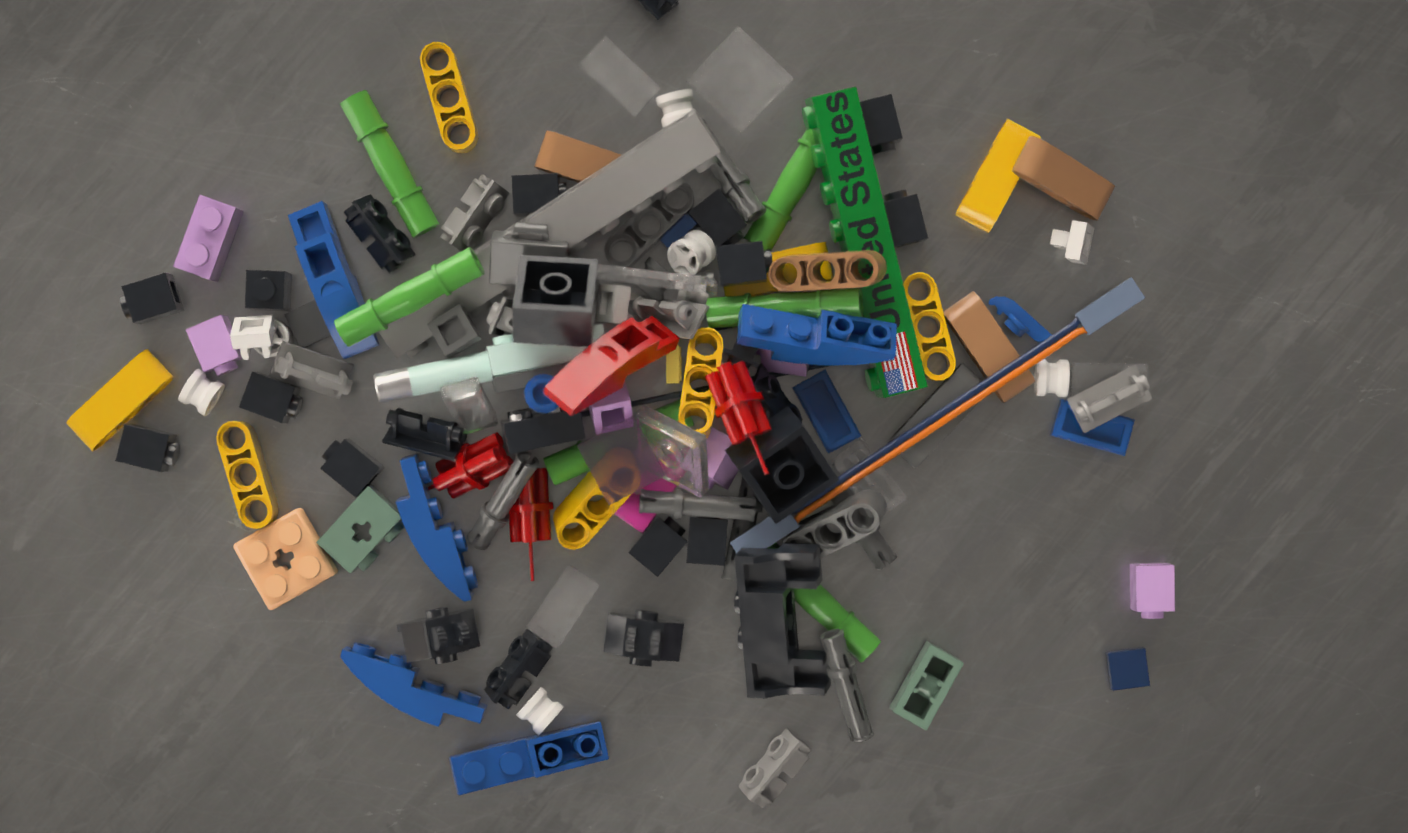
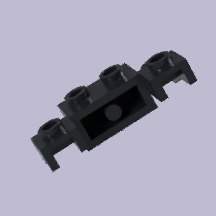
(769, 620)

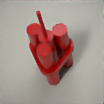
(738, 404)
(473, 467)
(531, 514)

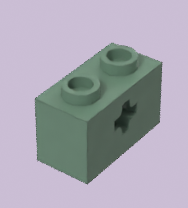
(341, 538)
(926, 685)

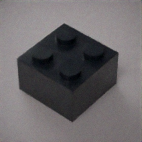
(555, 301)
(793, 464)

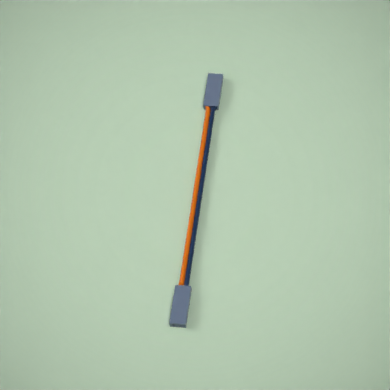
(1090, 318)

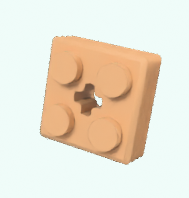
(260, 556)

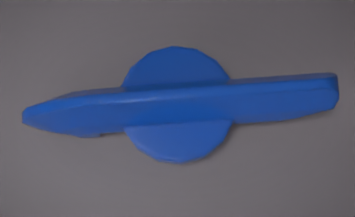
(1018, 319)

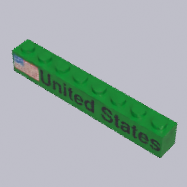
(862, 224)

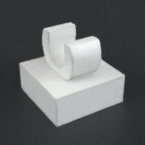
(1076, 242)
(614, 303)
(253, 333)

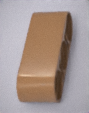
(571, 157)
(1063, 178)
(809, 272)
(985, 342)

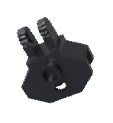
(439, 635)
(643, 637)

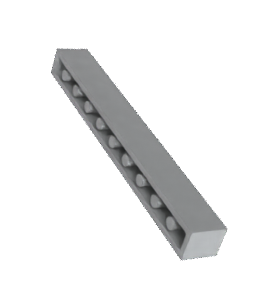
(576, 215)

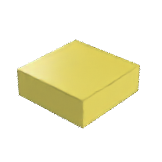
(674, 366)

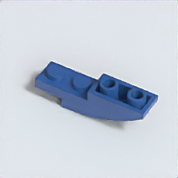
(328, 272)
(813, 341)
(437, 544)
(395, 684)
(528, 757)

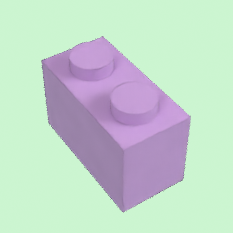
(208, 238)

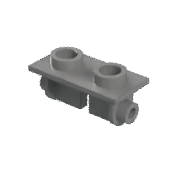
(485, 201)
(678, 316)
(501, 317)
(312, 370)
(1110, 398)
(762, 781)

